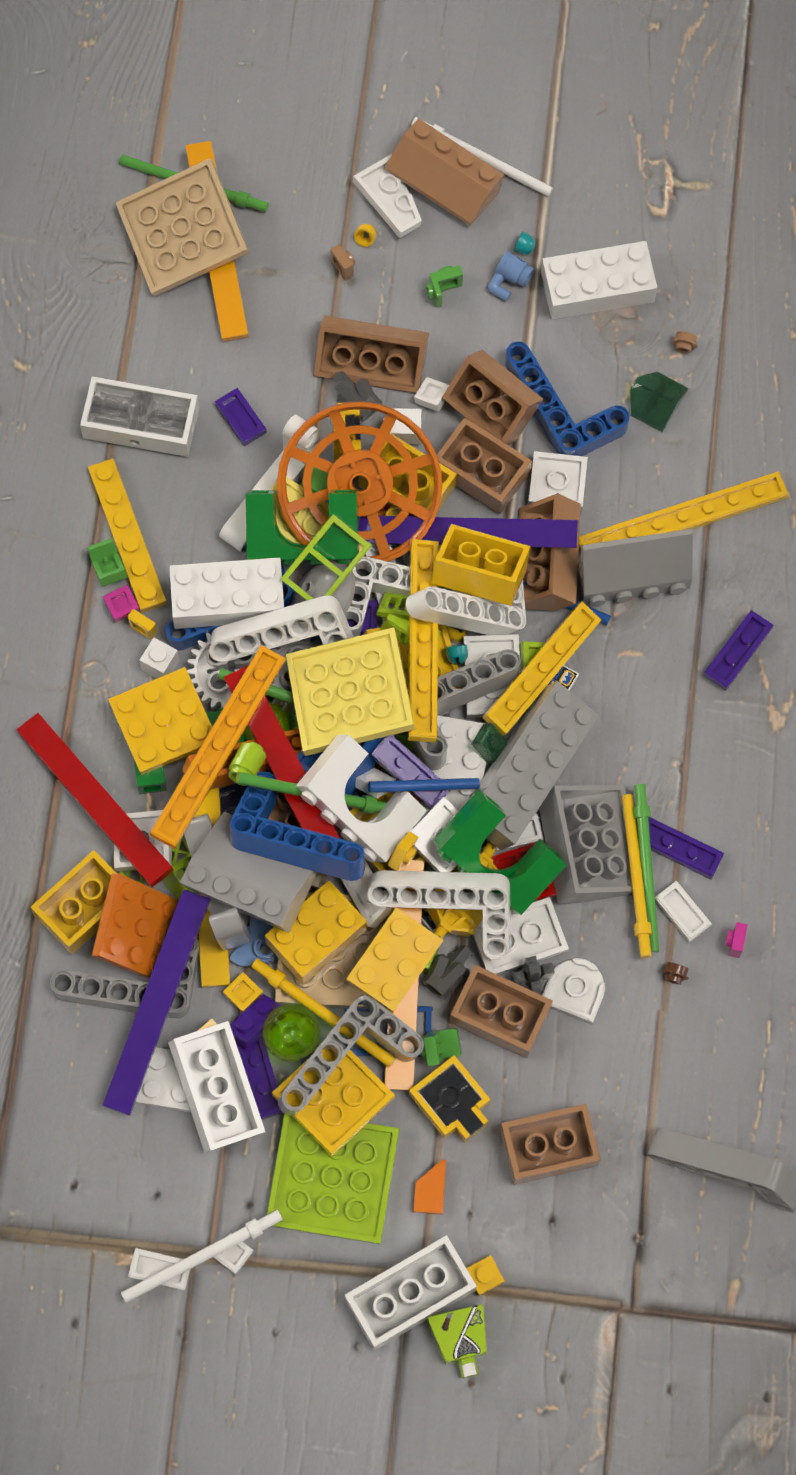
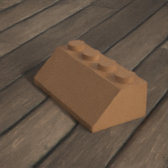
(444, 172)
(371, 351)
(551, 571)

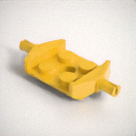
(461, 921)

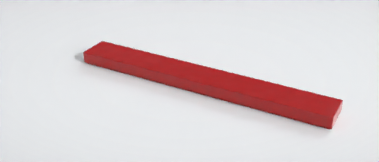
(282, 760)
(95, 800)

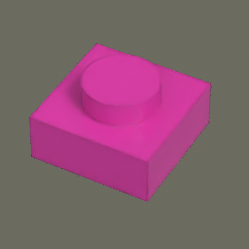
(120, 603)
(735, 939)

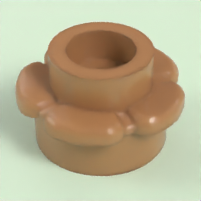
(684, 342)

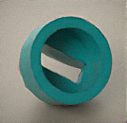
(525, 244)
(455, 651)

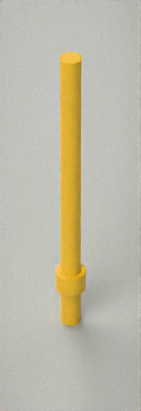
(642, 927)
(278, 980)

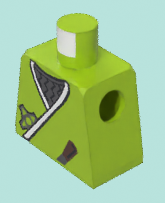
(460, 1337)

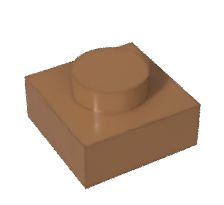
(342, 261)

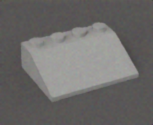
(635, 567)
(590, 835)
(247, 881)

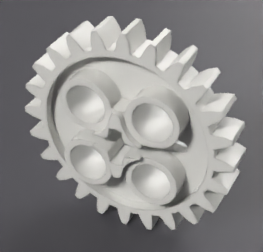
(204, 681)

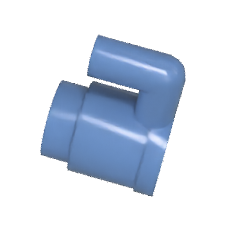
(513, 270)

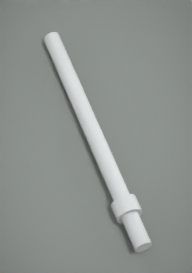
(499, 165)
(252, 1229)

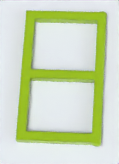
(309, 549)

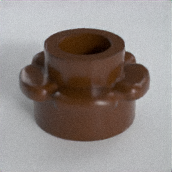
(675, 973)

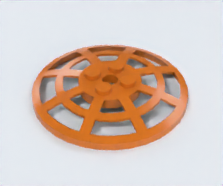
(364, 463)

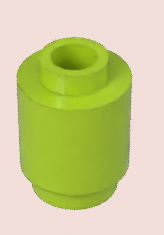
(247, 760)

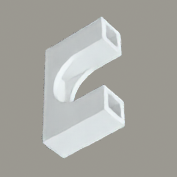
(325, 788)

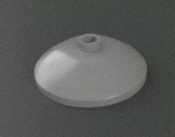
(320, 579)

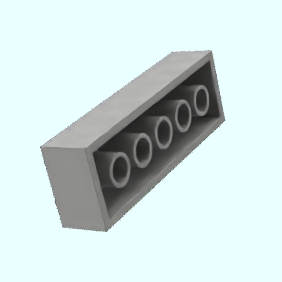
(535, 759)

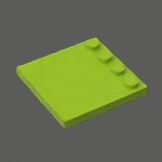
(334, 1193)

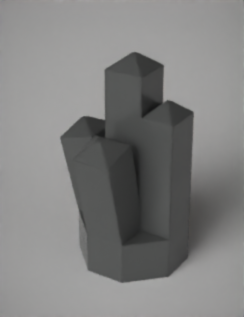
(355, 392)
(448, 972)
(533, 975)

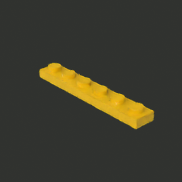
(127, 535)
(542, 668)

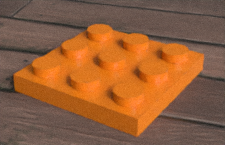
(133, 925)

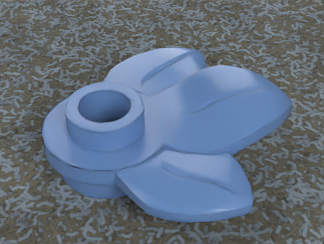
(249, 952)

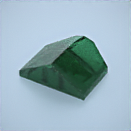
(655, 399)

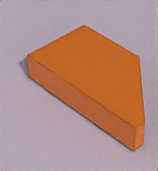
(430, 1191)

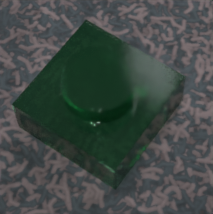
(489, 742)

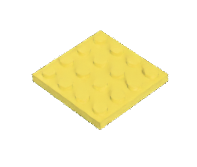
(350, 690)

